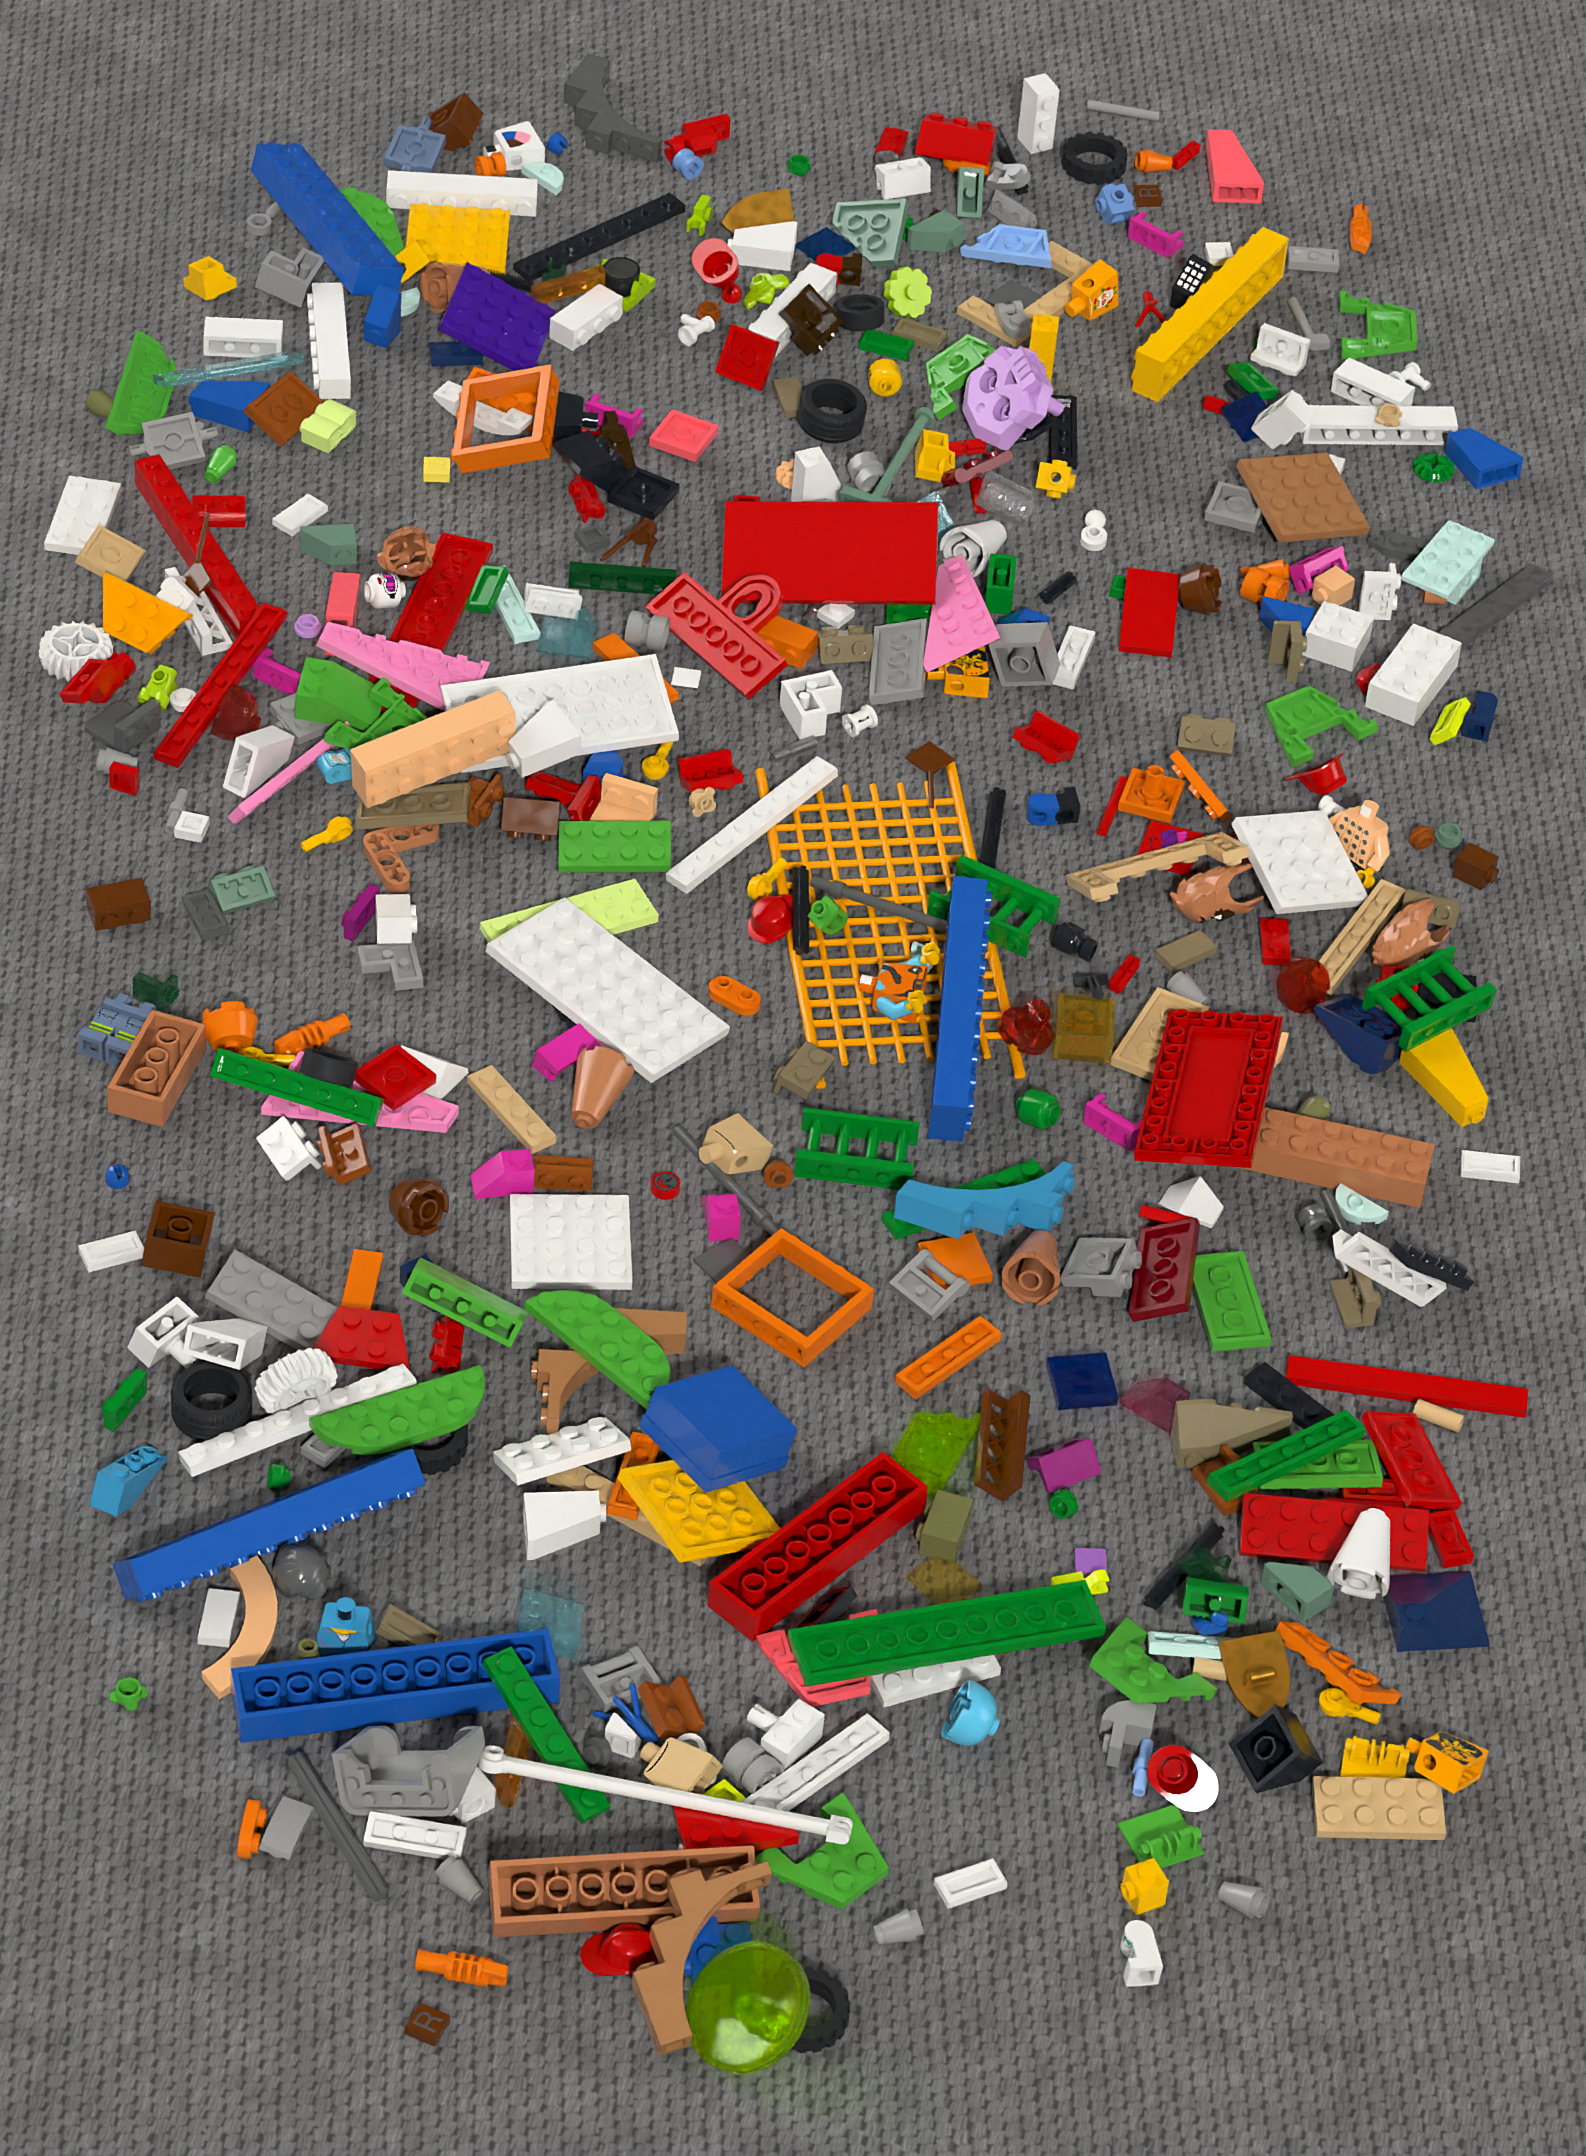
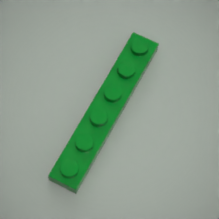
(296, 1087)
(1008, 1177)
(1285, 1455)
(542, 1729)

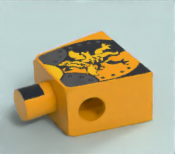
(964, 675)
(1447, 1760)

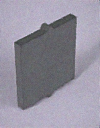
(1013, 291)
(722, 1259)

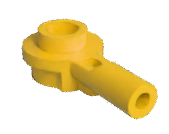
(656, 766)
(337, 830)
(761, 885)
(276, 1059)
(1337, 1704)

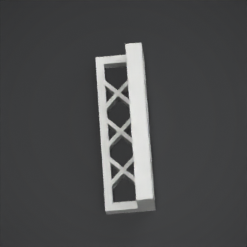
(198, 627)
(1383, 1267)

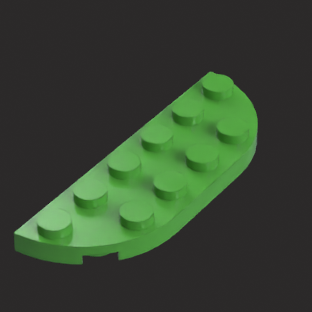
(377, 216)
(136, 396)
(604, 1340)
(404, 1415)

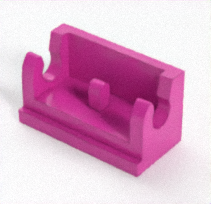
(1154, 237)
(631, 422)
(1307, 569)
(276, 674)
(563, 1051)
(1110, 1123)

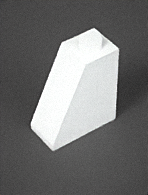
(765, 245)
(814, 477)
(543, 741)
(256, 759)
(225, 1341)
(560, 1520)

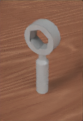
(263, 219)

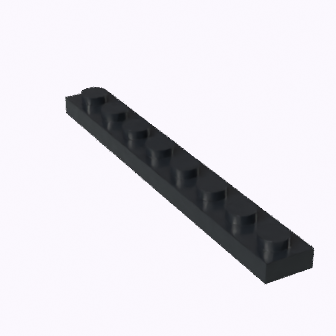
(600, 236)

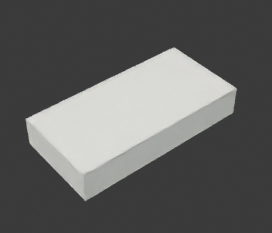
(299, 514)
(1490, 1166)
(111, 1251)
(218, 1617)
(970, 1883)

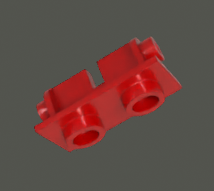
(586, 499)
(447, 1336)

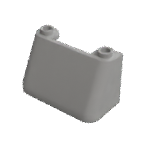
(384, 1779)

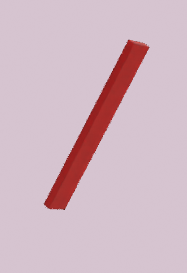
(227, 673)
(1407, 1386)

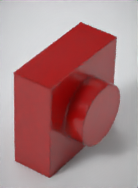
(124, 778)

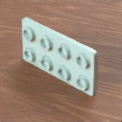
(1449, 562)

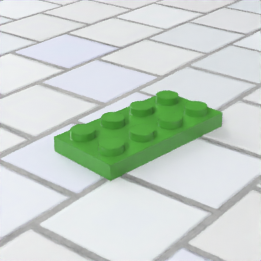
(614, 846)
(1229, 1302)
(1344, 1468)

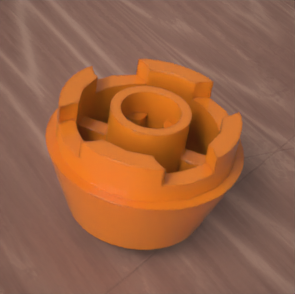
(230, 1026)

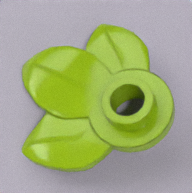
(763, 288)

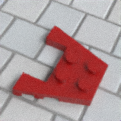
(364, 1339)

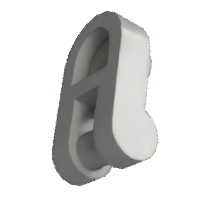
(1014, 177)
(1013, 325)

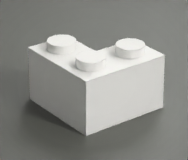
(808, 702)

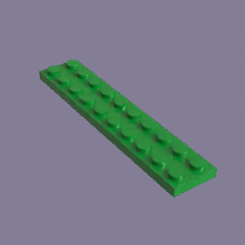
(945, 1633)

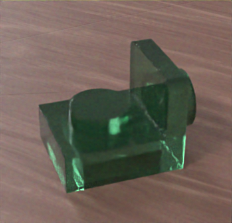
(154, 991)
(1204, 1566)

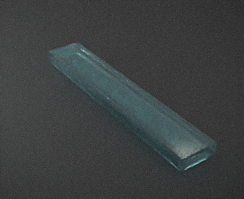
(228, 368)

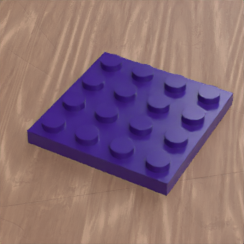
(496, 319)

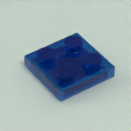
(1082, 1381)

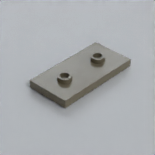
(419, 807)

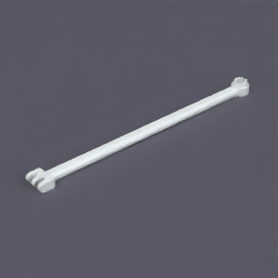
(836, 1829)

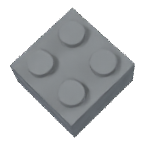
(1025, 654)

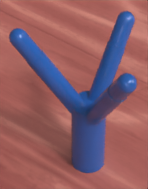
(635, 1720)

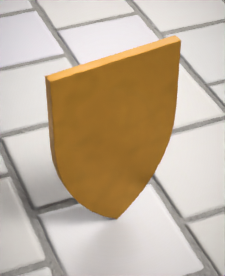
(760, 210)
(1257, 1671)

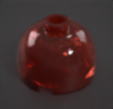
(236, 714)

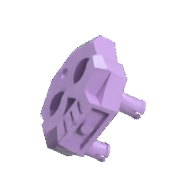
(1008, 396)

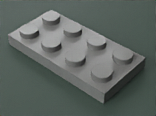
(898, 662)
(270, 1300)

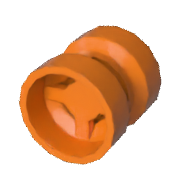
(490, 166)

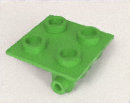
(1162, 1837)

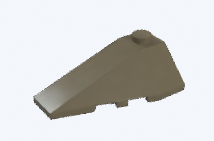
(1204, 1427)

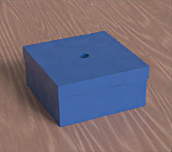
(718, 1428)

